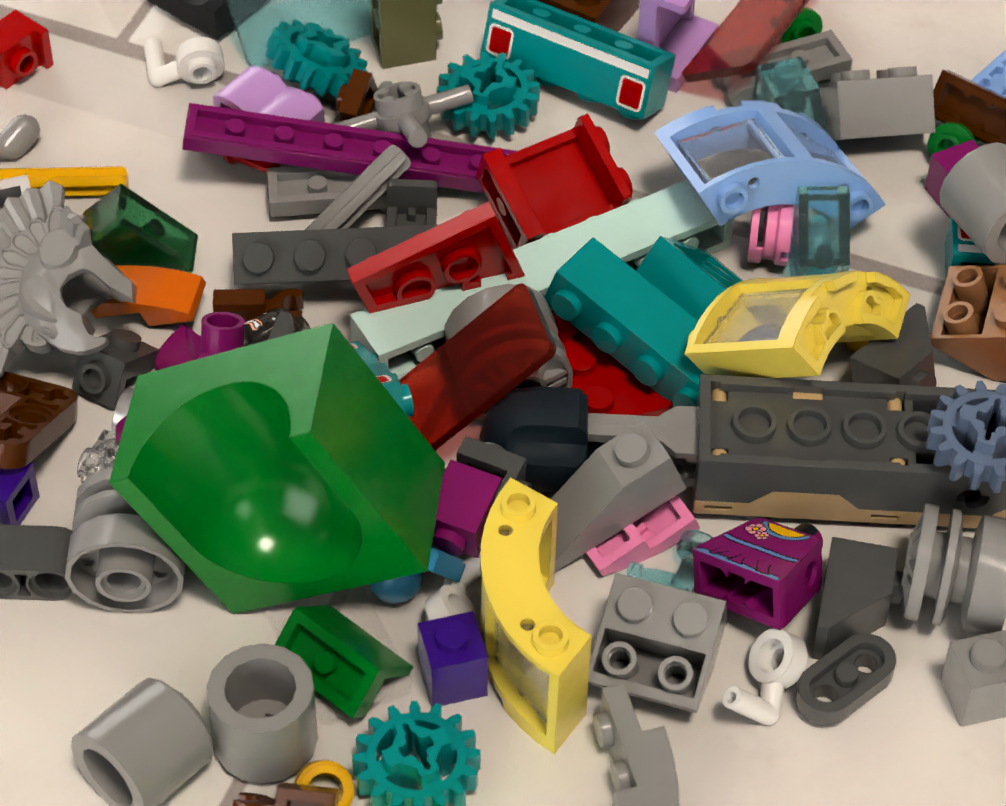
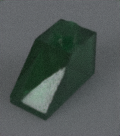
(138, 233)

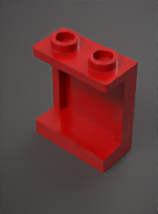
(554, 182)

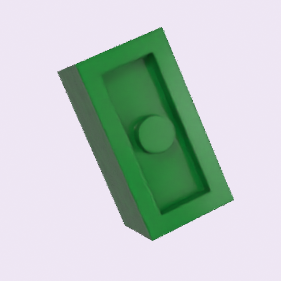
(342, 657)

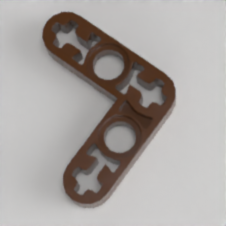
(31, 417)

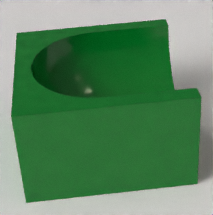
(280, 470)

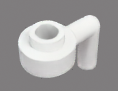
(197, 61)
(451, 597)
(777, 663)

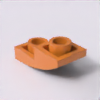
(161, 296)

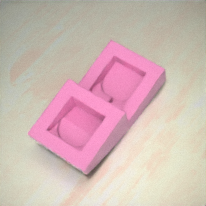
(644, 537)

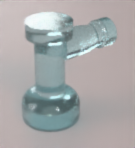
(684, 575)

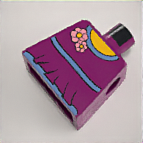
(761, 569)

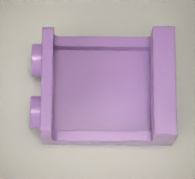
(674, 29)

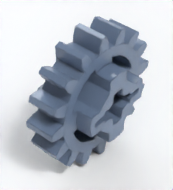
(959, 433)

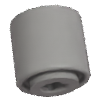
(977, 198)
(262, 713)
(143, 746)

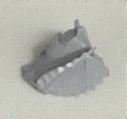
(51, 277)

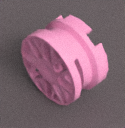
(775, 234)

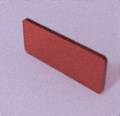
(743, 39)
(479, 365)

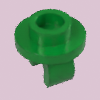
(805, 24)
(947, 136)

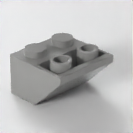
(878, 107)
(658, 642)

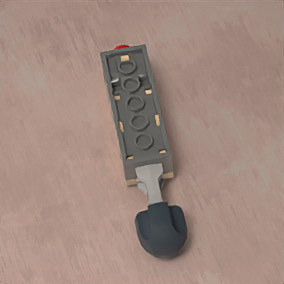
(764, 448)

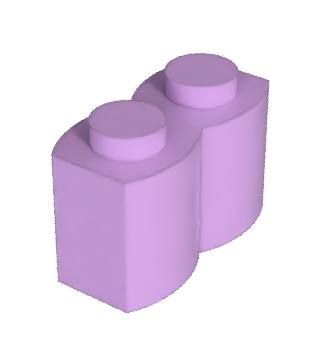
(266, 93)

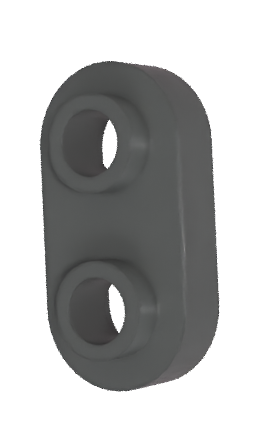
(839, 679)

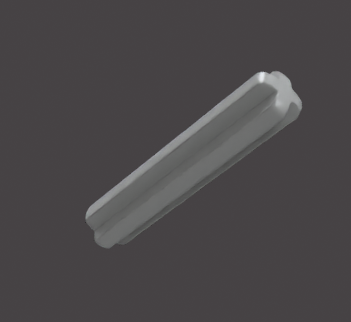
(363, 190)

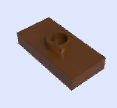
(970, 105)

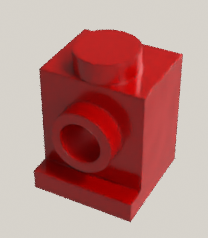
(22, 48)

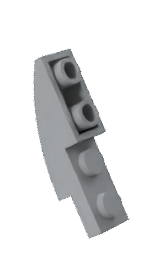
(643, 760)

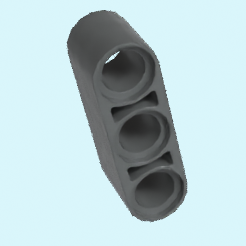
(34, 562)

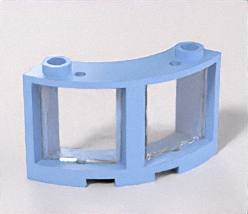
(759, 158)

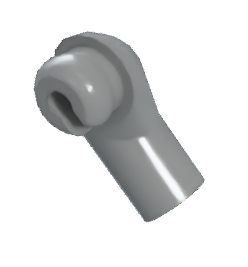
(18, 136)

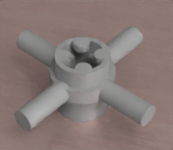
(405, 111)

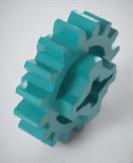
(313, 56)
(500, 92)
(431, 751)

